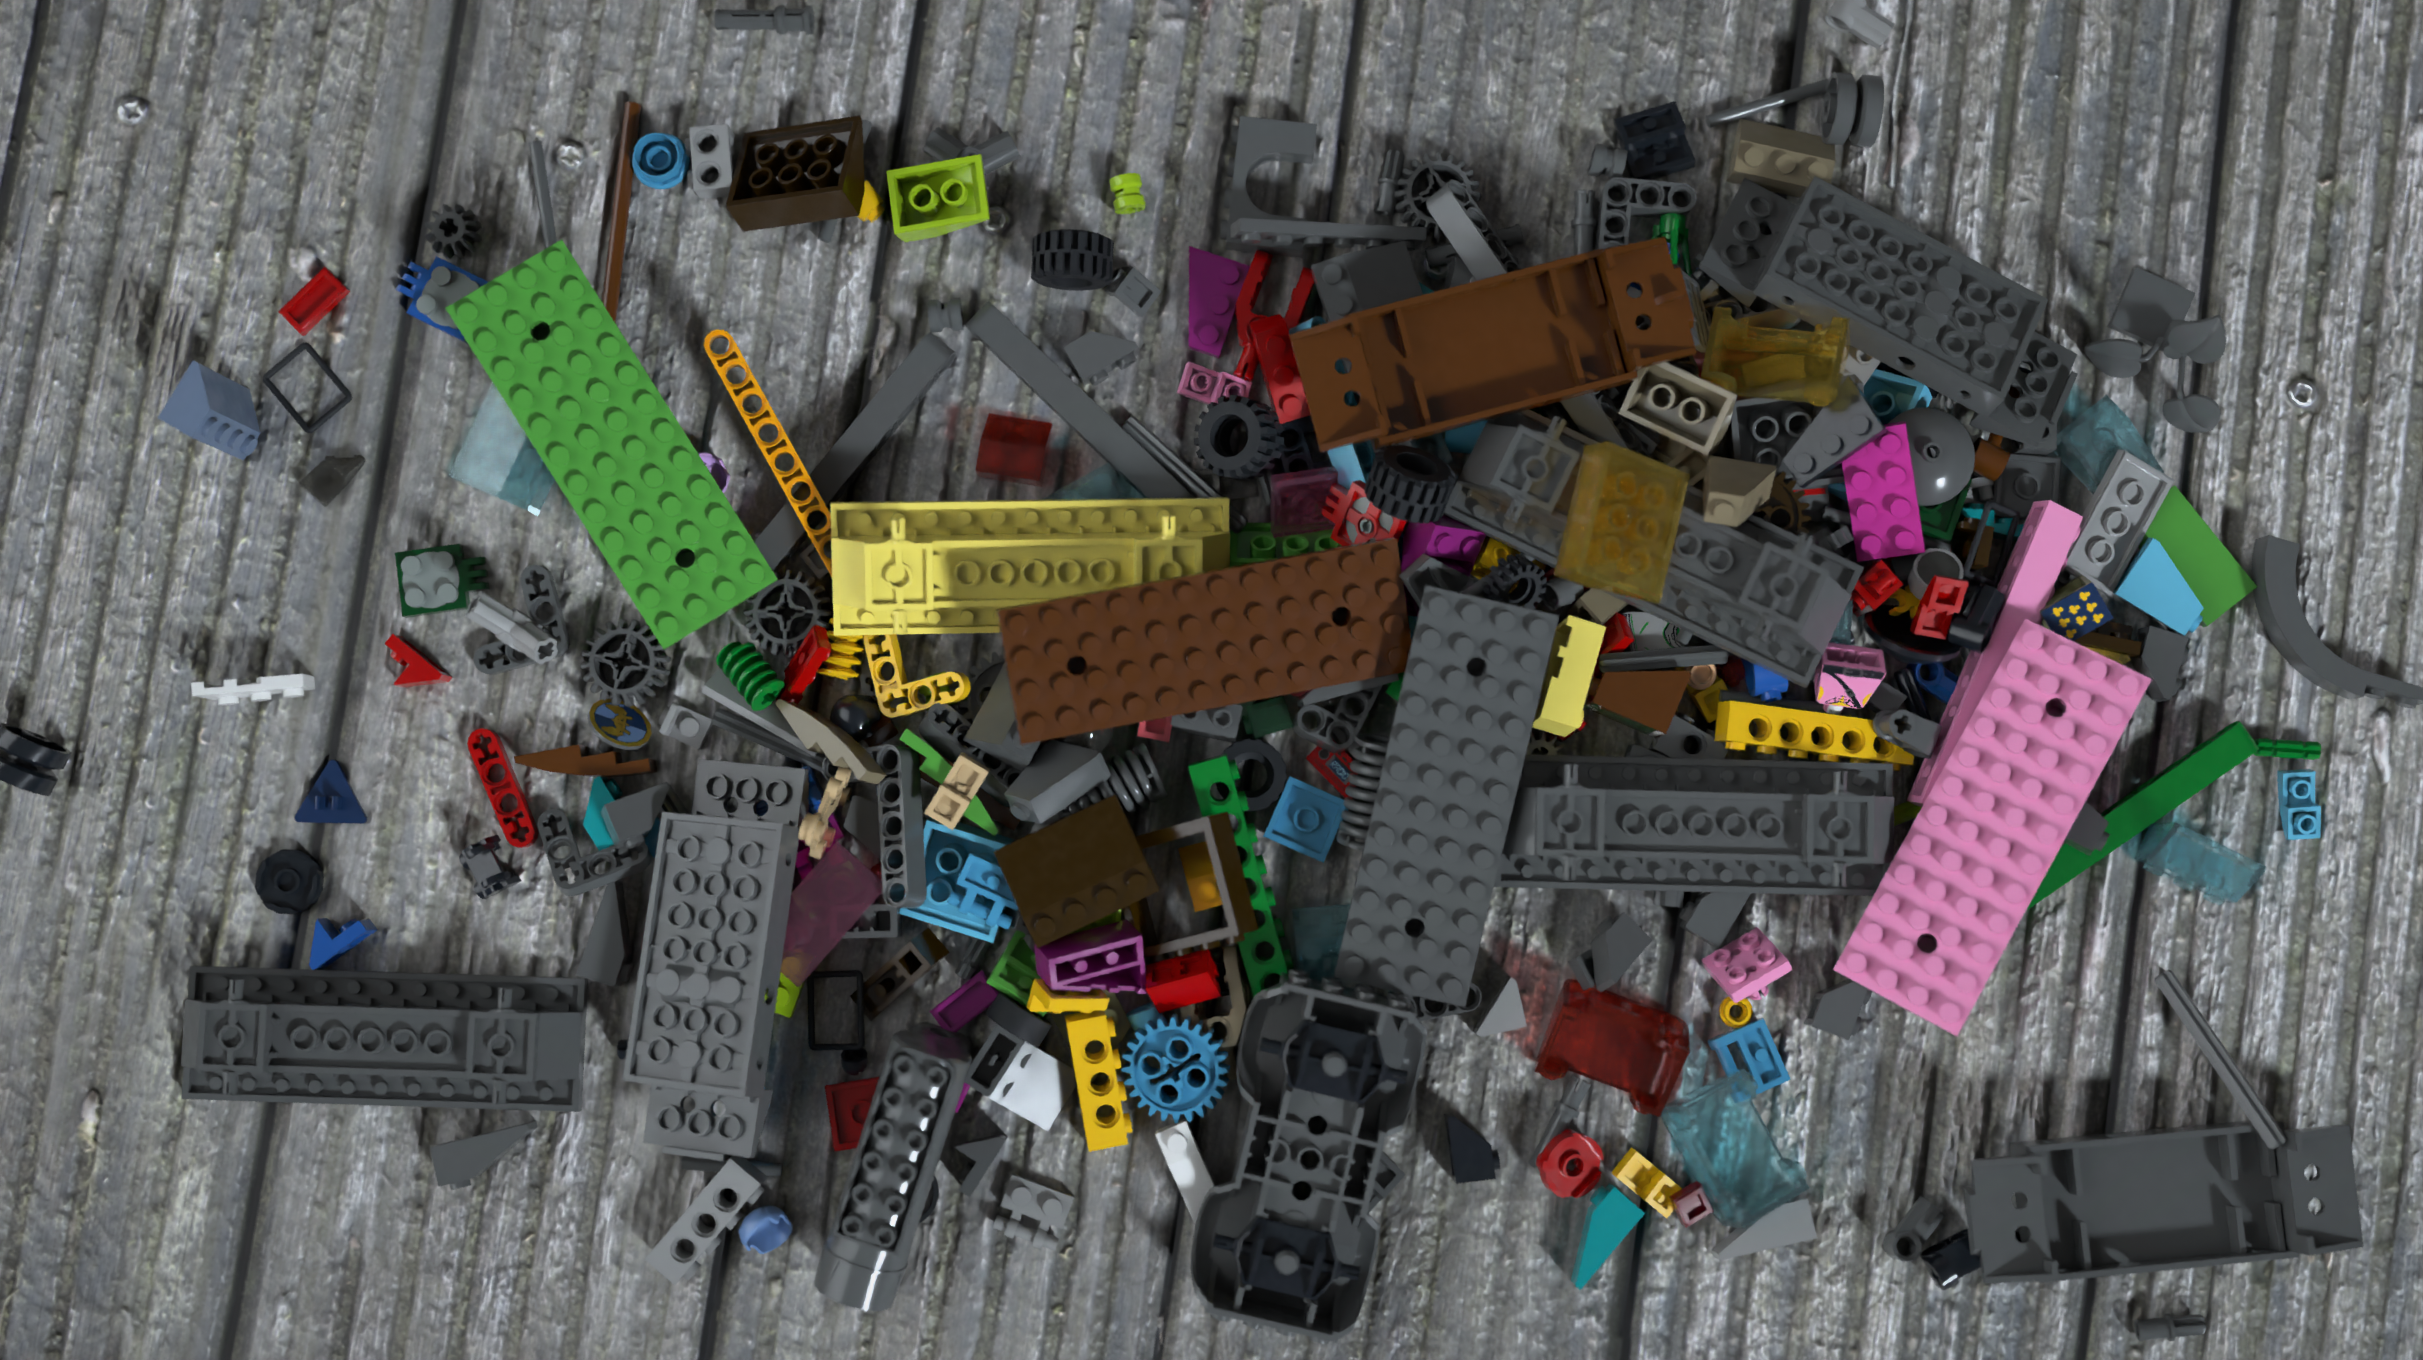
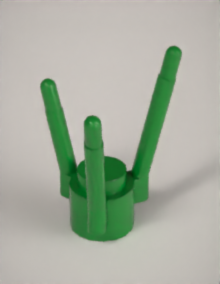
(1673, 229)

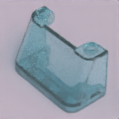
(1732, 1150)

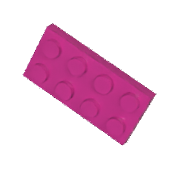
(1884, 497)

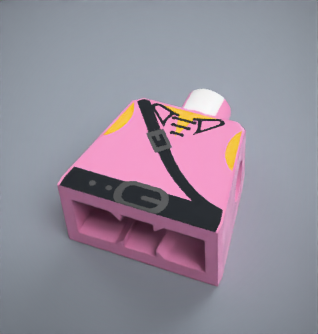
(1847, 676)

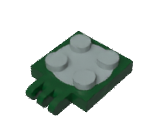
(437, 579)

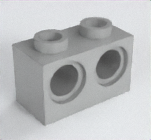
(718, 160)

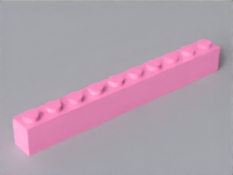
(2027, 588)

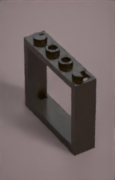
(1230, 883)

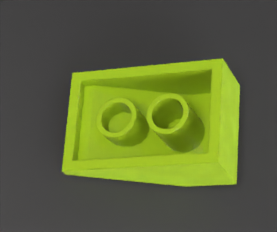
(937, 197)

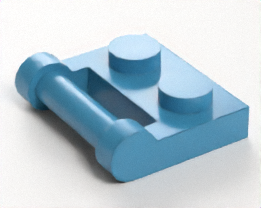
(1757, 1052)

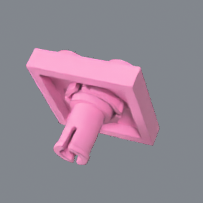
(1747, 966)

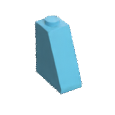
(2159, 589)

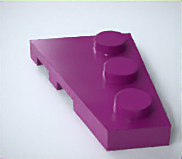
(1212, 299)

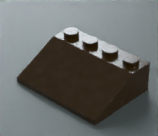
(798, 174)
(1076, 871)

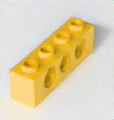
(1099, 1131)

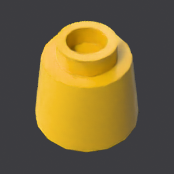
(871, 204)

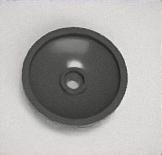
(1951, 469)

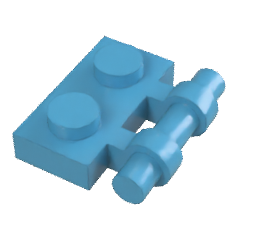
(987, 879)

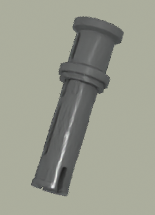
(778, 19)

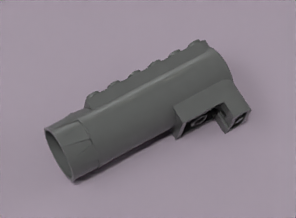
(893, 1167)

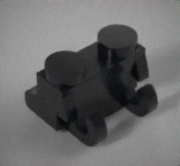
(486, 868)

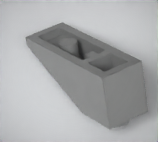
(1780, 1227)

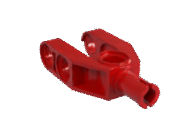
(1246, 303)

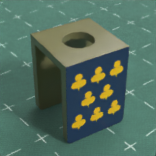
(2075, 609)

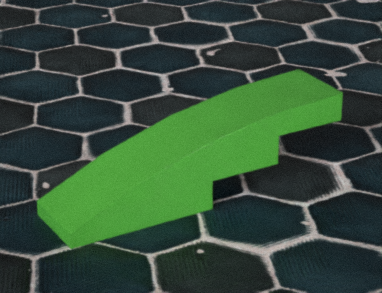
(938, 769)

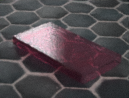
(825, 910)

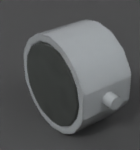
(1933, 563)

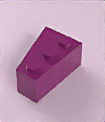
(1095, 959)

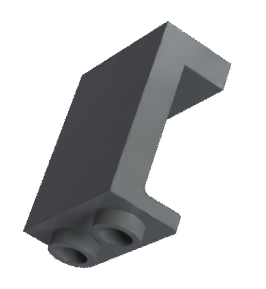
(1213, 723)

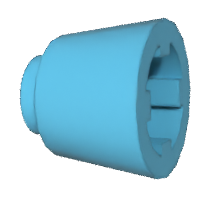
(1141, 1015)

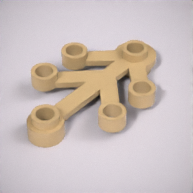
(815, 827)

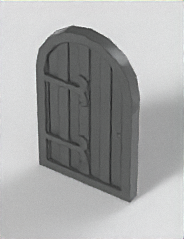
(1700, 330)

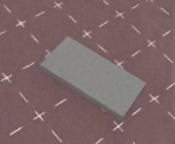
(2117, 520)

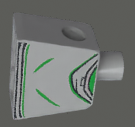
(1652, 633)

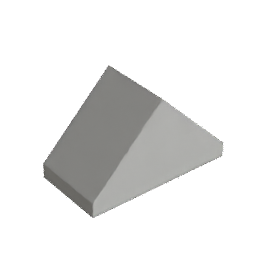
(1503, 1012)

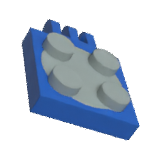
(436, 290)

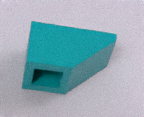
(602, 792)

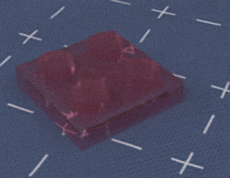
(1299, 499)

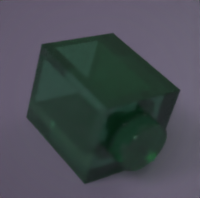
(1267, 718)

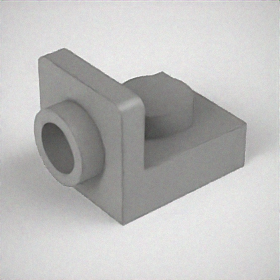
(685, 725)

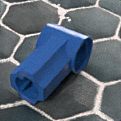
(1939, 683)

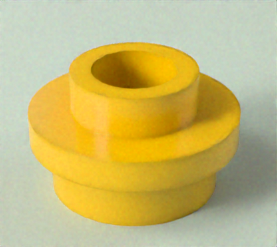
(1745, 1012)

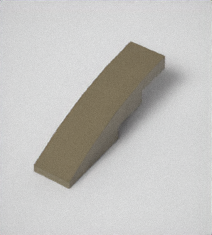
(825, 737)

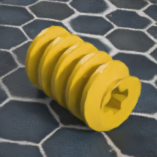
(842, 655)

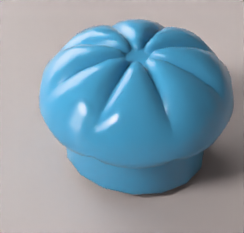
(660, 160)

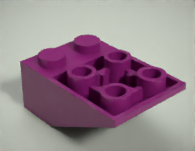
(1444, 541)

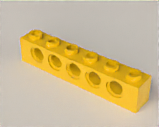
(1734, 722)

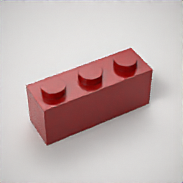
(1279, 368)

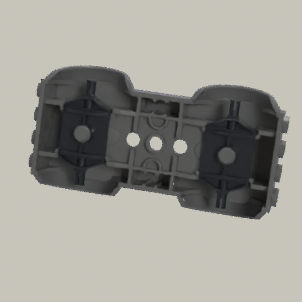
(1299, 1056)

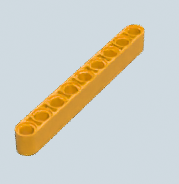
(774, 449)

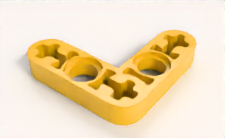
(898, 685)

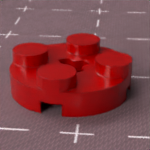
(1557, 1154)

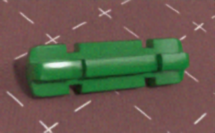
(2288, 748)

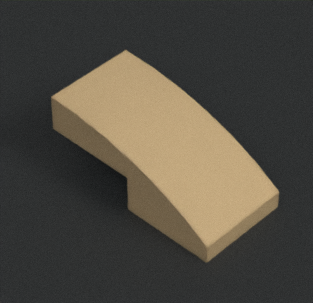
(957, 791)

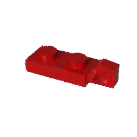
(805, 664)

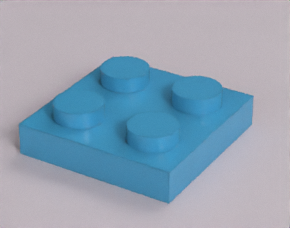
(1305, 819)

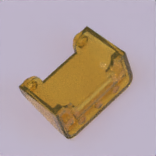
(1777, 361)

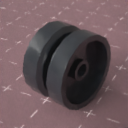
(27, 759)

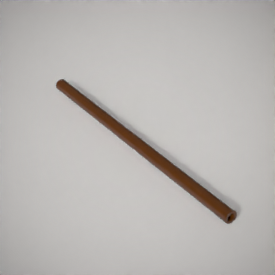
(621, 208)

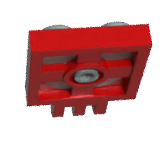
(1357, 518)

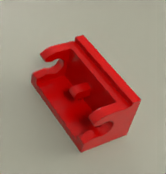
(1182, 981)

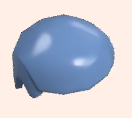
(765, 1229)

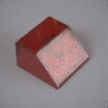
(1014, 450)

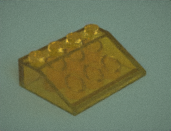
(1622, 523)

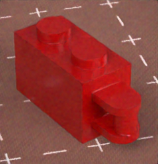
(1873, 588)

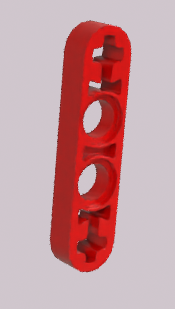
(498, 790)

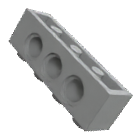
(670, 1257)

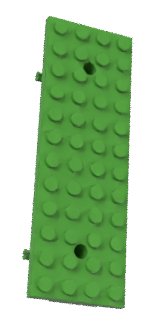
(612, 444)

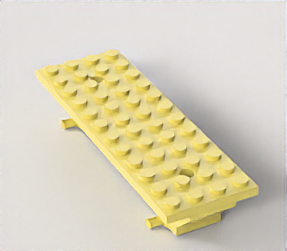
(960, 561)

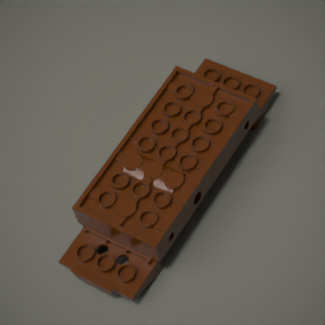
(1494, 346)

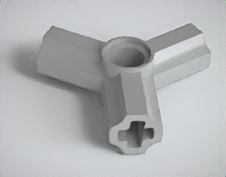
(513, 628)

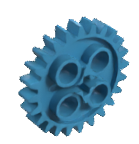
(1159, 1043)

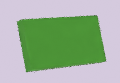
(2199, 556)

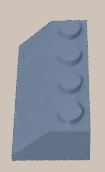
(213, 411)

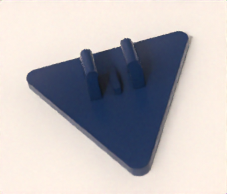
(331, 800)

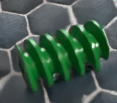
(750, 674)

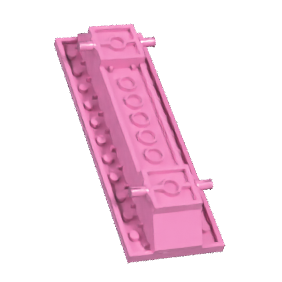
(1991, 826)

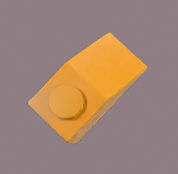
(1200, 876)

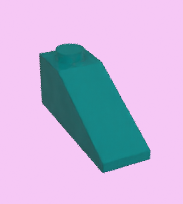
(1605, 1226)

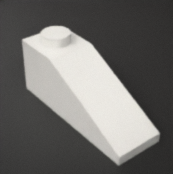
(1185, 1164)

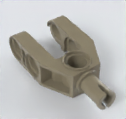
(1240, 999)

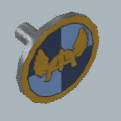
(619, 726)

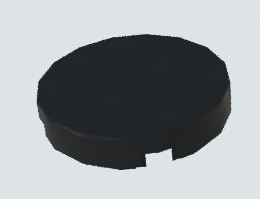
(289, 881)

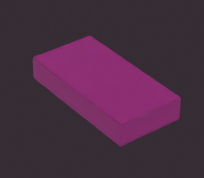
(965, 1003)

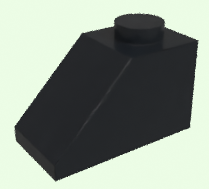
(1469, 1153)

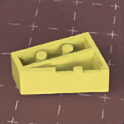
(1568, 676)

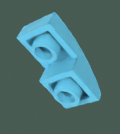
(2297, 804)

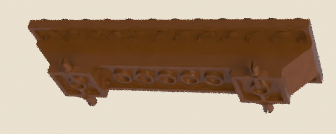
(1205, 640)

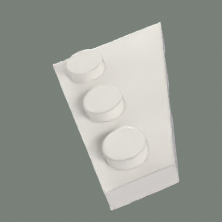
(261, 690)

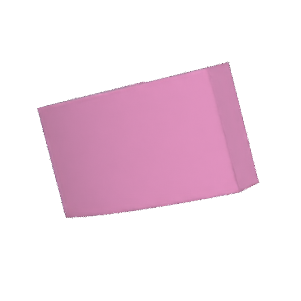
(1208, 385)

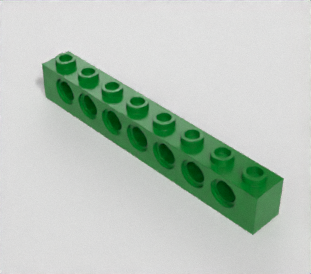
(1204, 775)

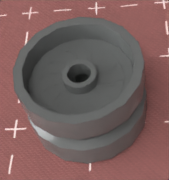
(1852, 109)

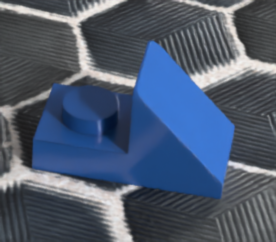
(330, 945)

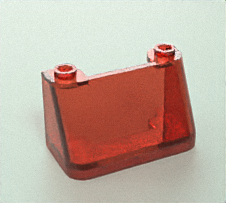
(1615, 1044)

